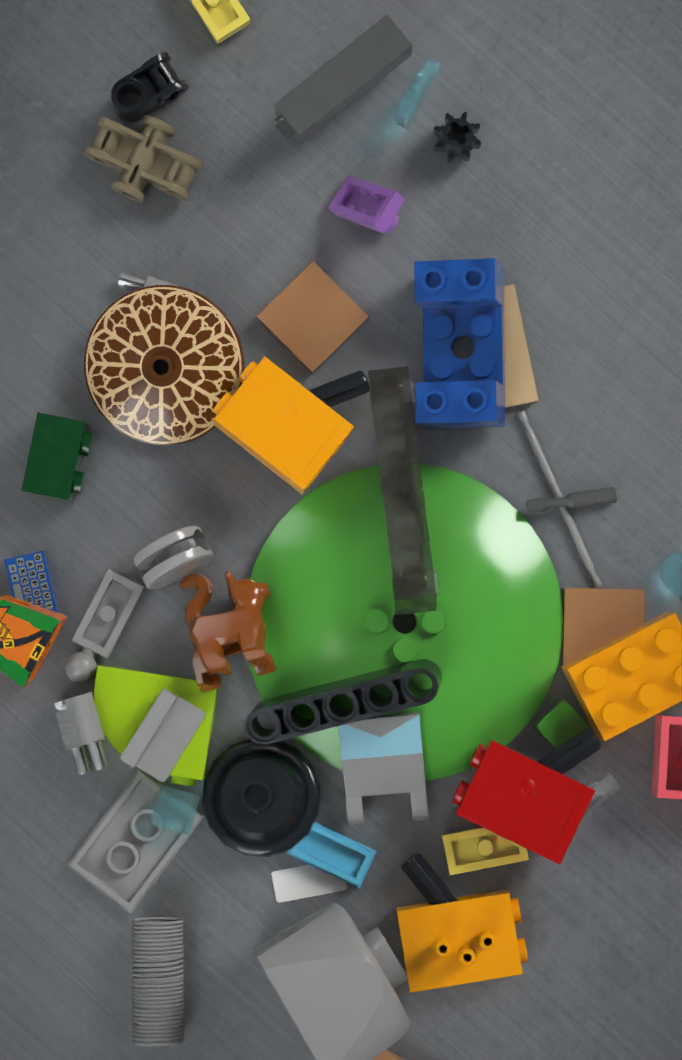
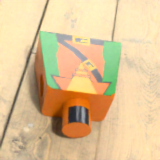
(26, 637)

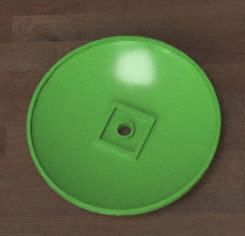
(335, 609)

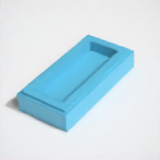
(334, 854)

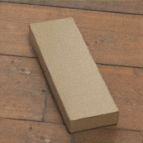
(519, 376)

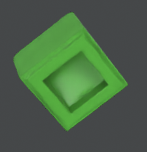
(560, 724)

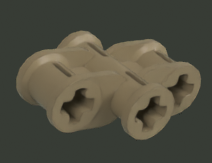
(143, 158)

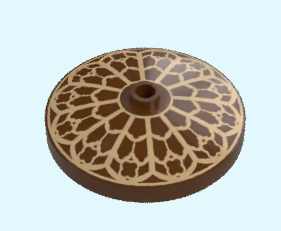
(168, 325)

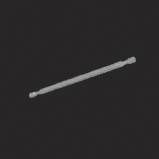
(556, 492)

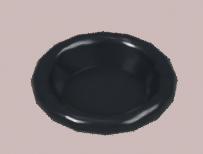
(261, 797)

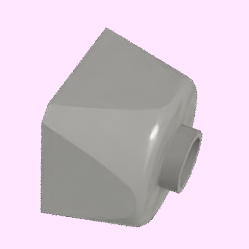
(337, 985)

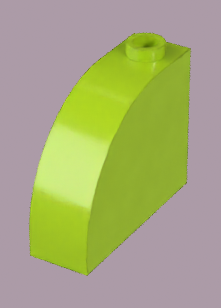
(127, 696)

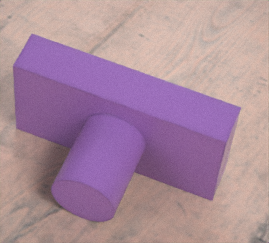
(367, 204)

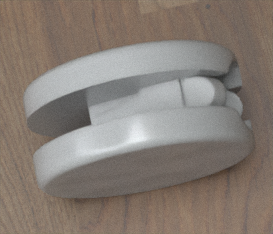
(173, 557)

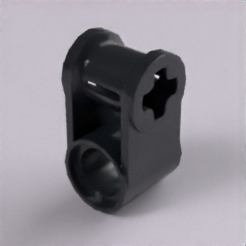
(149, 86)

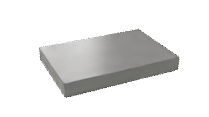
(125, 850)

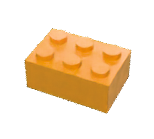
(629, 676)

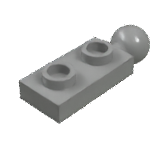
(102, 624)

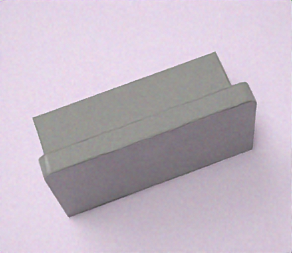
(163, 735)

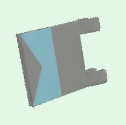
(382, 759)

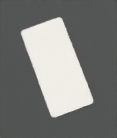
(303, 883)

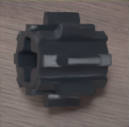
(453, 147)

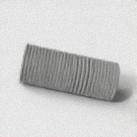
(156, 983)

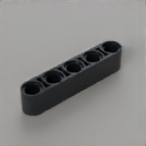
(329, 715)

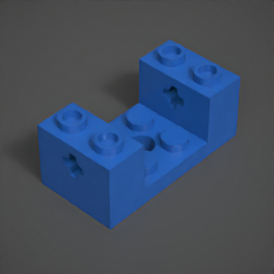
(461, 302)

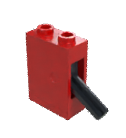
(528, 798)

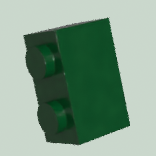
(57, 458)

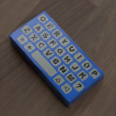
(31, 580)

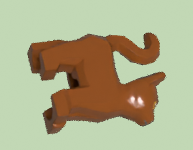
(227, 632)

